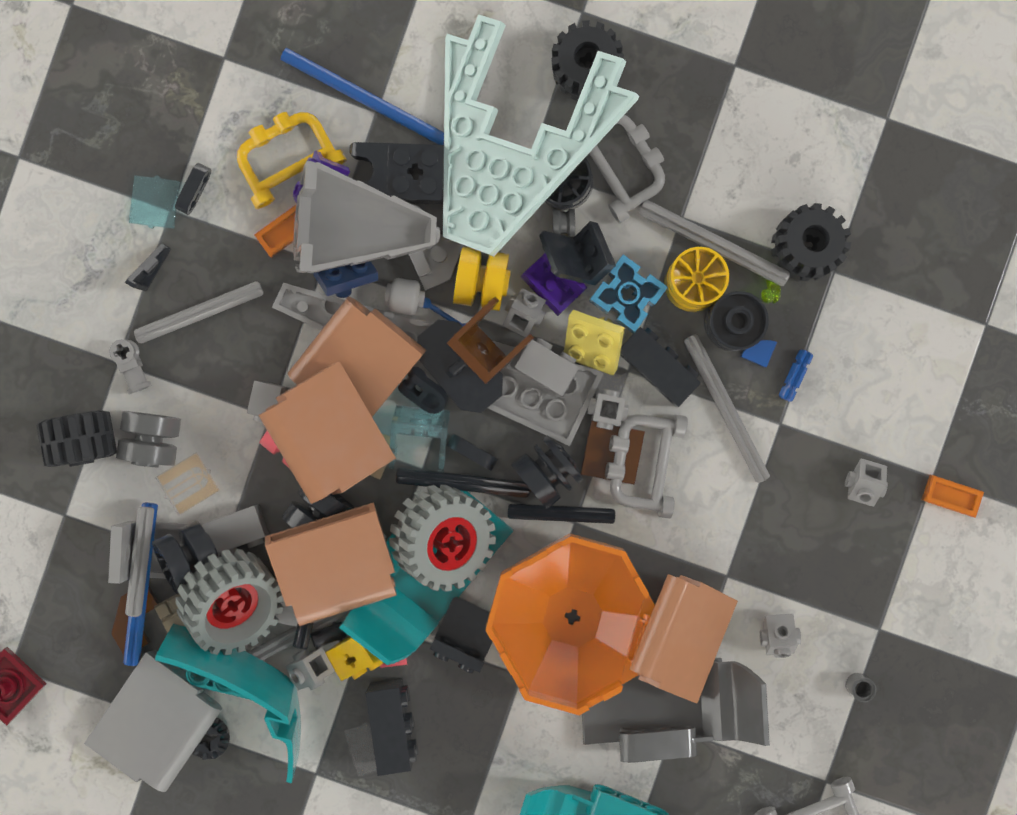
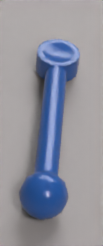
(428, 304)

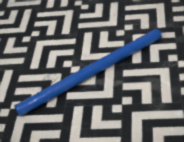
(363, 96)

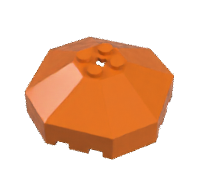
(561, 661)

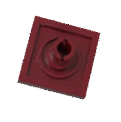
(17, 685)

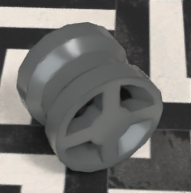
(564, 222)

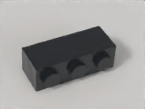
(659, 366)

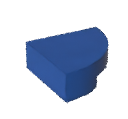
(760, 353)

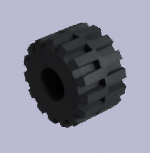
(575, 49)
(813, 226)
(76, 438)

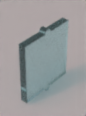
(154, 202)

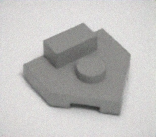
(438, 263)

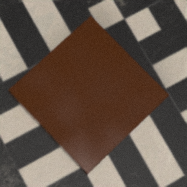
(598, 453)

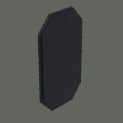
(453, 373)

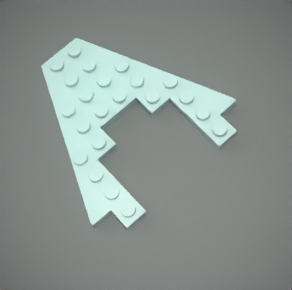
(499, 184)

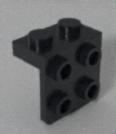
(579, 258)
(463, 635)

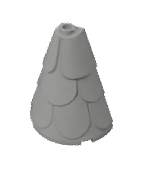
(353, 223)

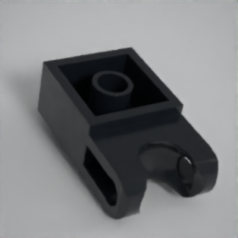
(393, 166)

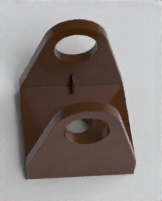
(479, 350)

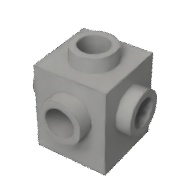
(524, 312)
(618, 413)
(867, 482)
(780, 635)
(309, 669)

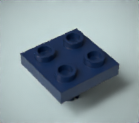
(345, 278)

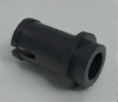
(328, 635)

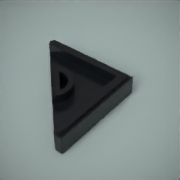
(146, 272)

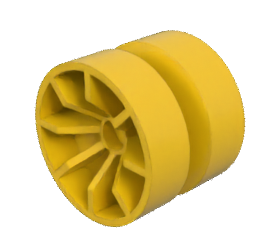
(473, 278)
(696, 279)

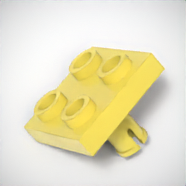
(594, 341)

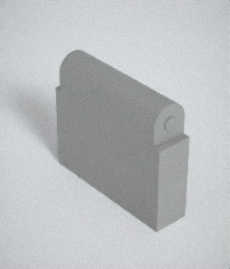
(154, 723)

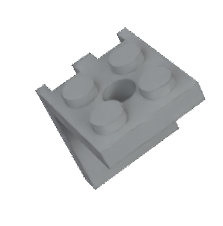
(122, 548)

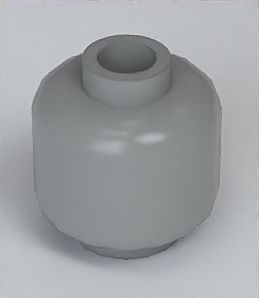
(404, 296)

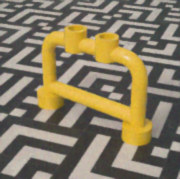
(260, 137)

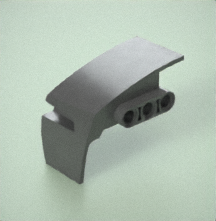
(665, 726)

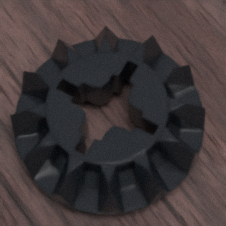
(218, 744)

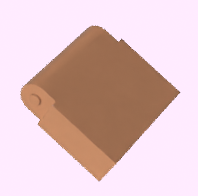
(369, 349)
(326, 434)
(332, 564)
(683, 637)

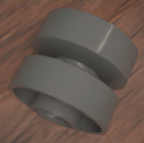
(148, 446)

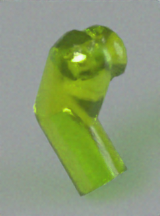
(772, 293)

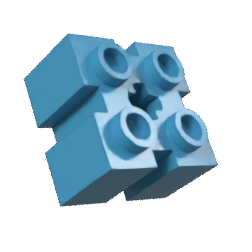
(624, 277)

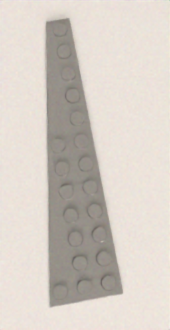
(521, 396)

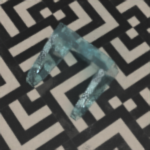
(420, 423)

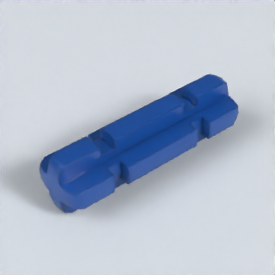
(796, 375)

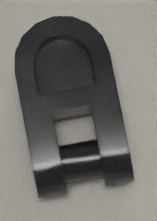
(430, 399)

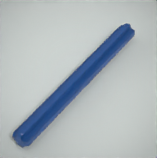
(136, 624)

